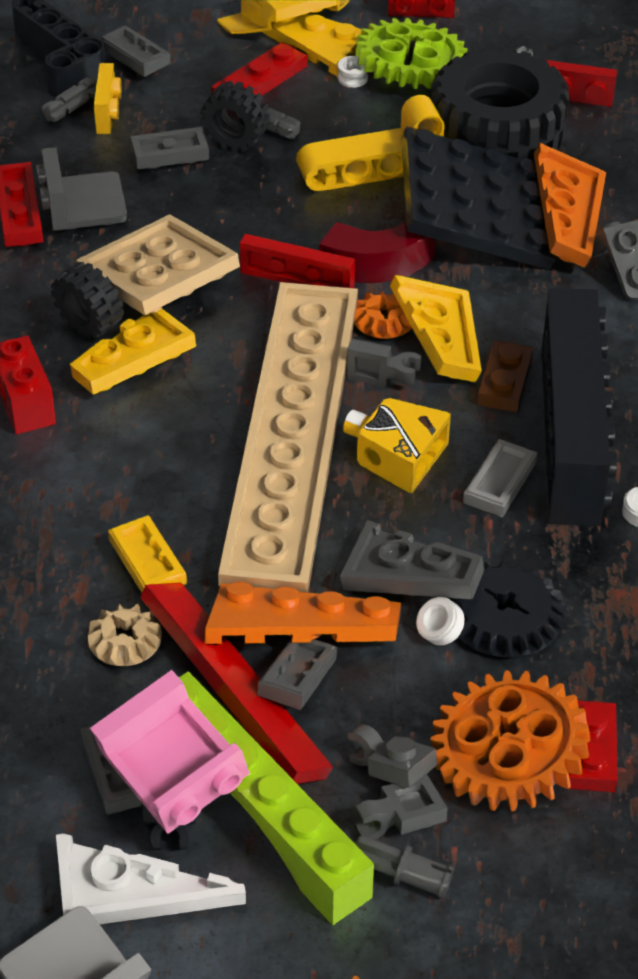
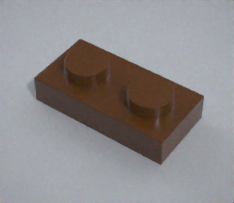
(505, 376)

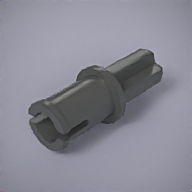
(407, 866)

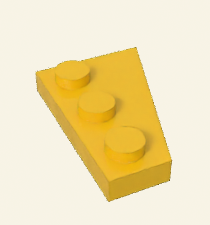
(318, 37)
(442, 324)
(133, 351)

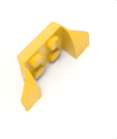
(258, 14)

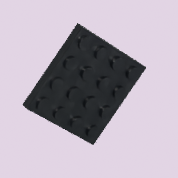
(474, 197)

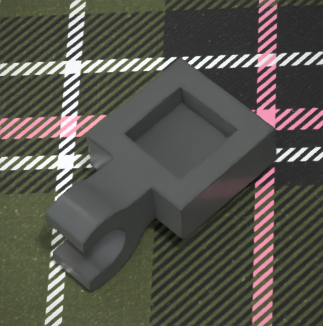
(375, 365)
(395, 761)
(403, 807)

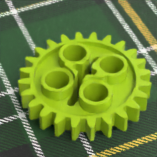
(387, 49)

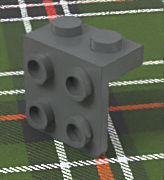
(79, 198)
(622, 246)

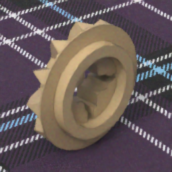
(122, 649)

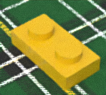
(106, 98)

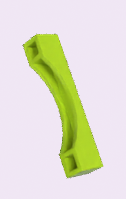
(314, 849)

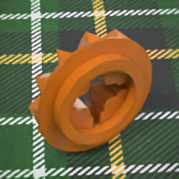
(372, 322)

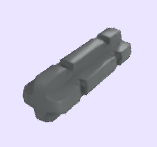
(70, 100)
(287, 126)

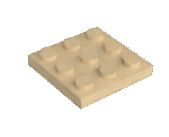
(161, 263)

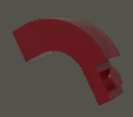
(380, 253)

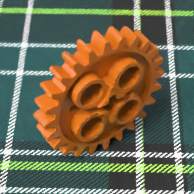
(511, 726)

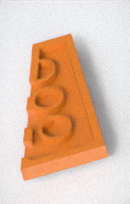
(301, 615)

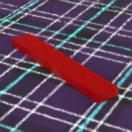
(236, 683)

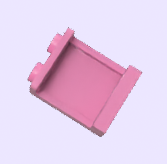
(169, 752)

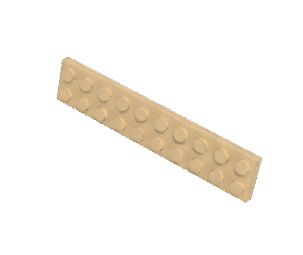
(290, 439)

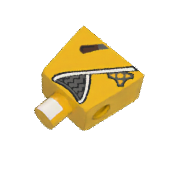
(399, 440)

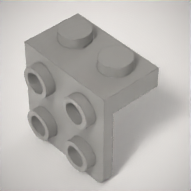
(72, 949)

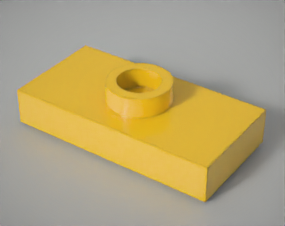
(146, 553)

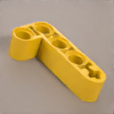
(365, 156)

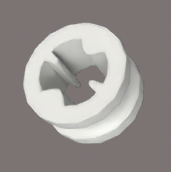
(351, 73)

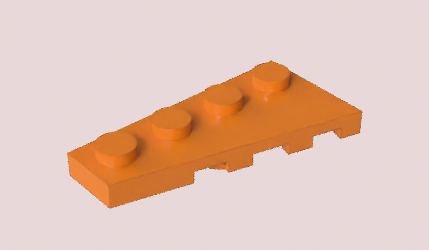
(570, 203)

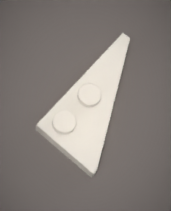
(135, 886)

